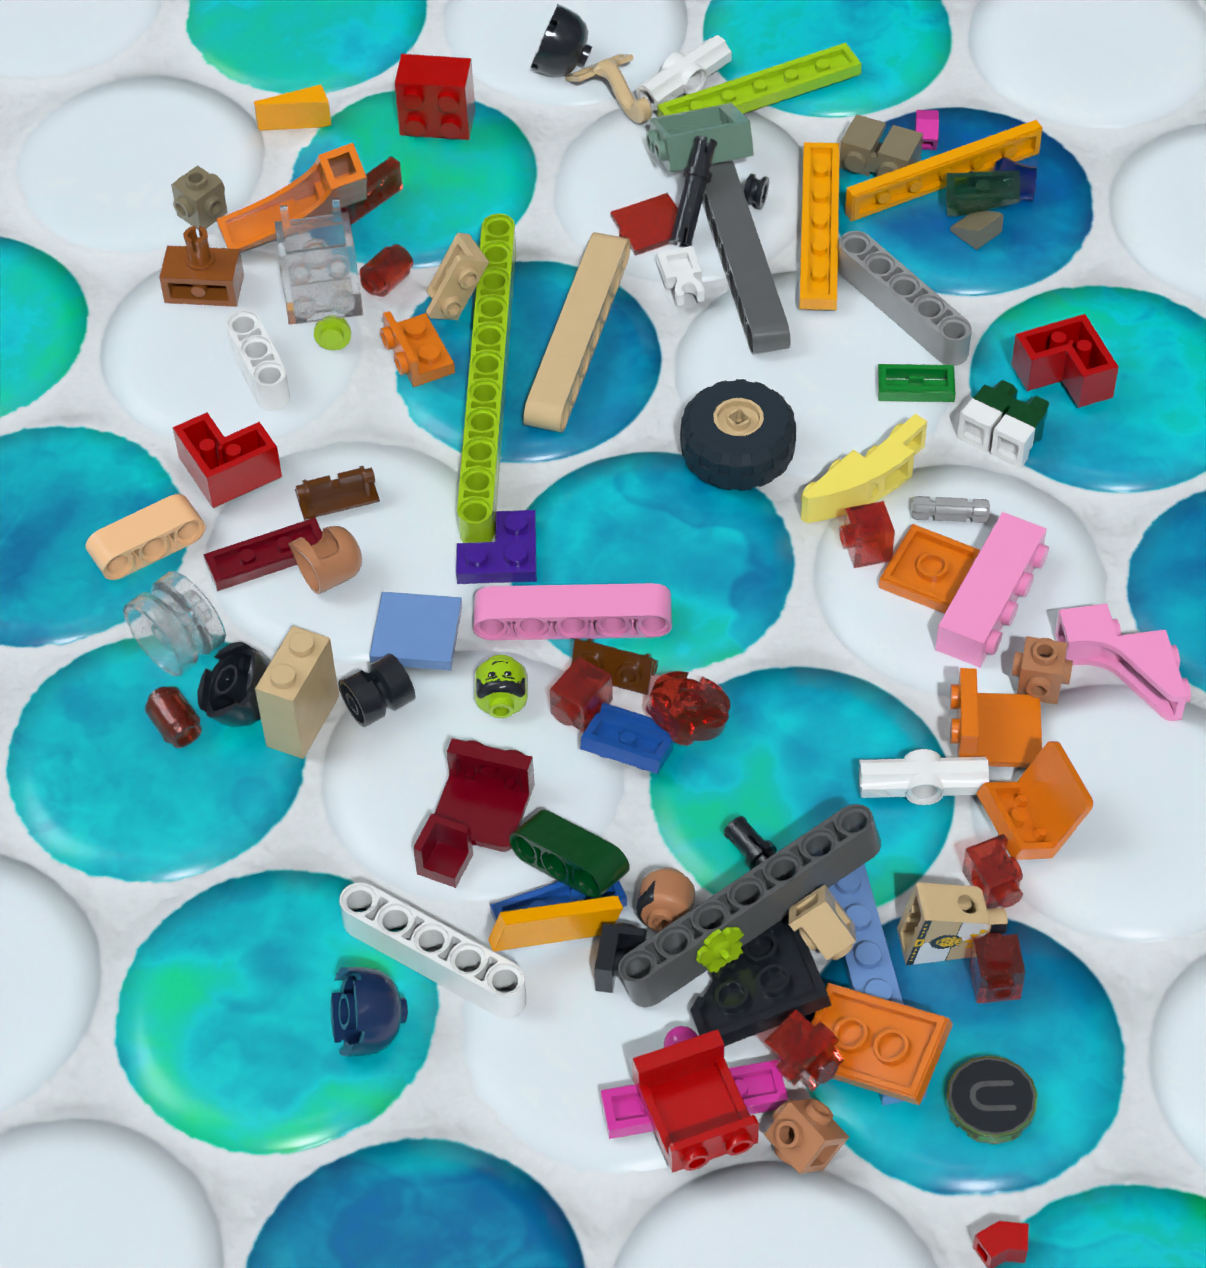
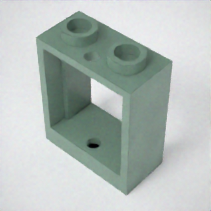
(674, 135)

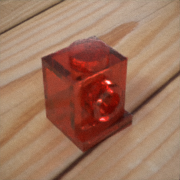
(994, 872)

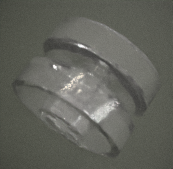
(174, 623)

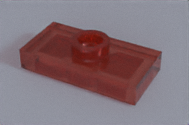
(381, 185)

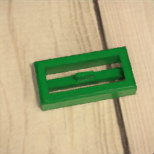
(907, 383)

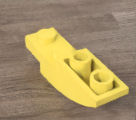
(865, 479)

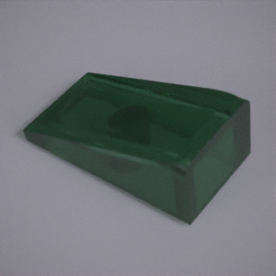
(981, 191)

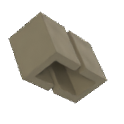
(864, 154)

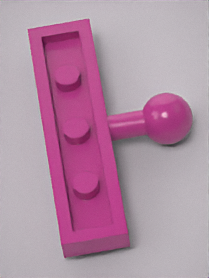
(758, 1084)

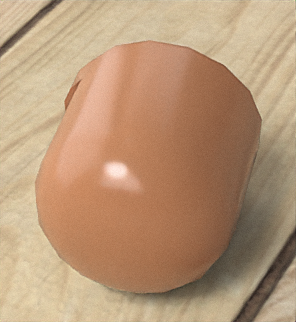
(330, 560)

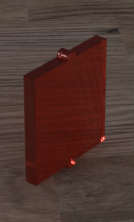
(646, 223)

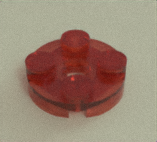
(670, 708)

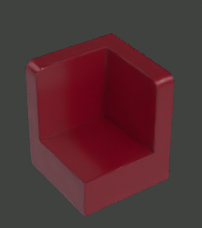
(443, 850)

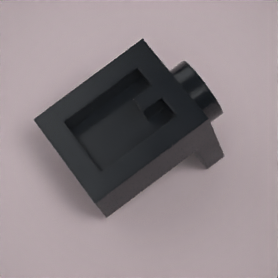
(613, 946)

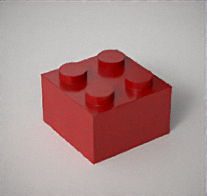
(435, 96)

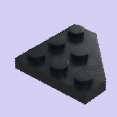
(761, 987)

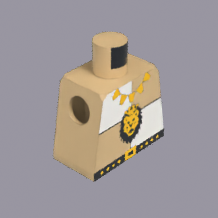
(944, 921)

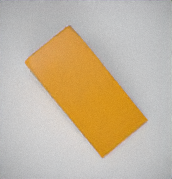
(294, 110)

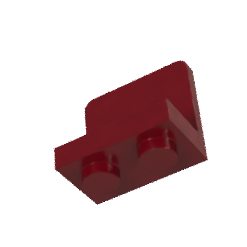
(487, 791)

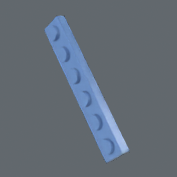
(869, 960)

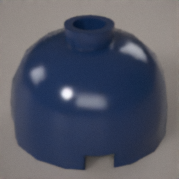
(366, 1011)

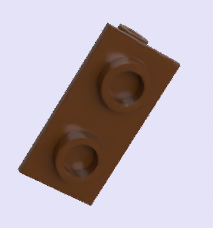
(329, 496)
(628, 669)

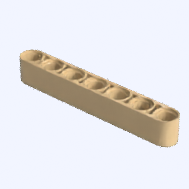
(577, 333)

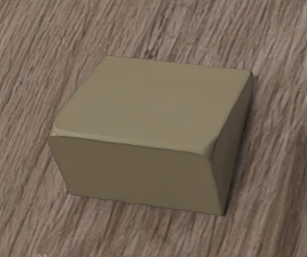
(979, 227)

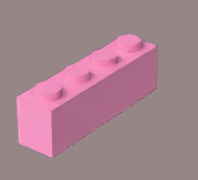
(991, 590)

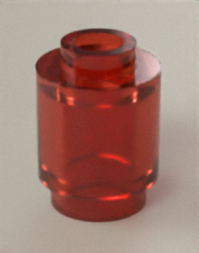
(386, 270)
(173, 716)

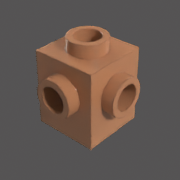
(1042, 668)
(805, 1135)

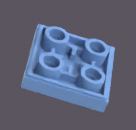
(417, 629)

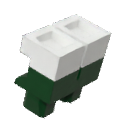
(1003, 422)

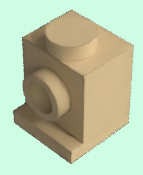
(823, 924)

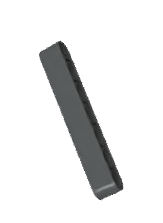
(744, 261)
(751, 902)

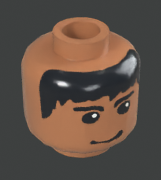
(664, 897)

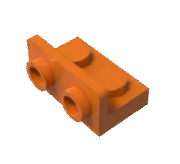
(416, 348)

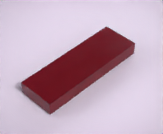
(259, 554)

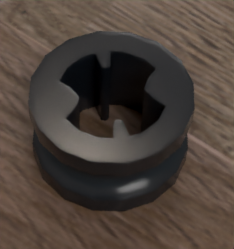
(756, 190)

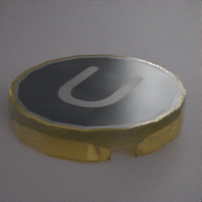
(991, 1099)

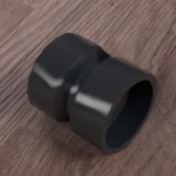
(374, 691)

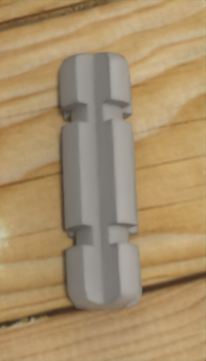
(950, 509)

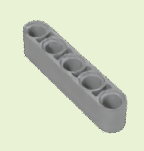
(904, 298)

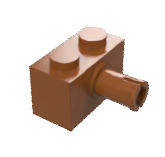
(201, 273)

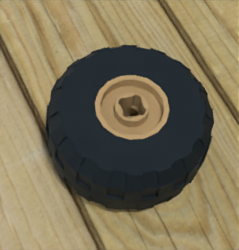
(738, 434)

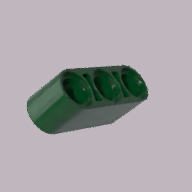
(569, 854)

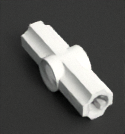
(685, 72)
(922, 777)

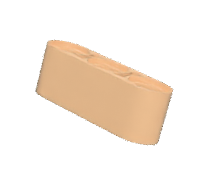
(145, 536)

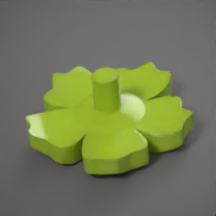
(720, 948)

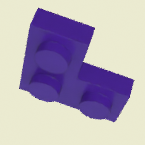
(507, 559)

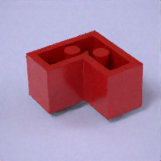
(1066, 353)
(227, 464)

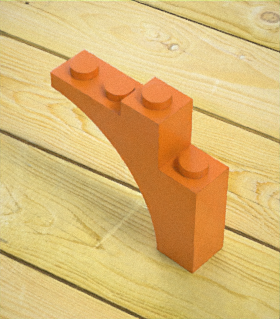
(311, 195)

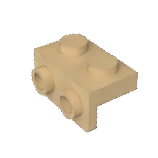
(456, 278)

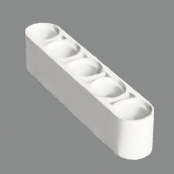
(441, 966)

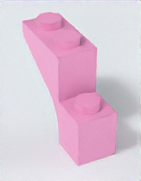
(1140, 660)

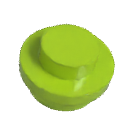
(332, 333)

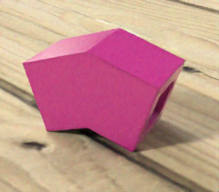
(928, 123)

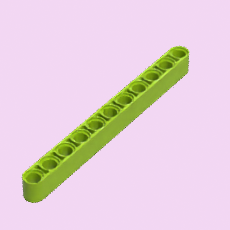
(487, 383)

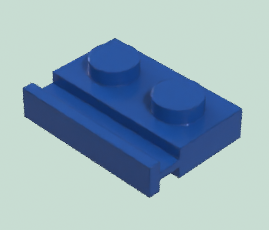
(627, 738)

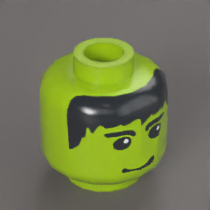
(501, 686)

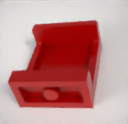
(694, 1102)

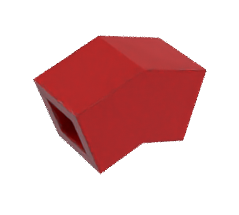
(1002, 1243)

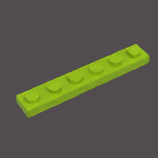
(773, 83)

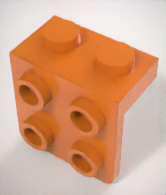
(994, 725)
(1040, 807)

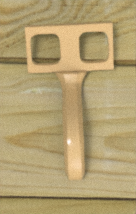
(636, 110)

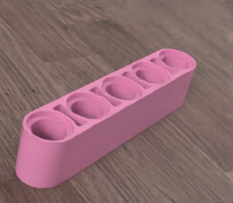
(572, 611)

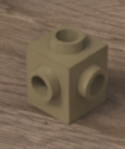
(199, 197)

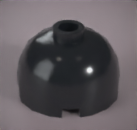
(562, 44)
(229, 689)

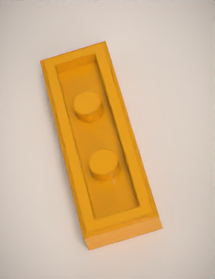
(553, 923)

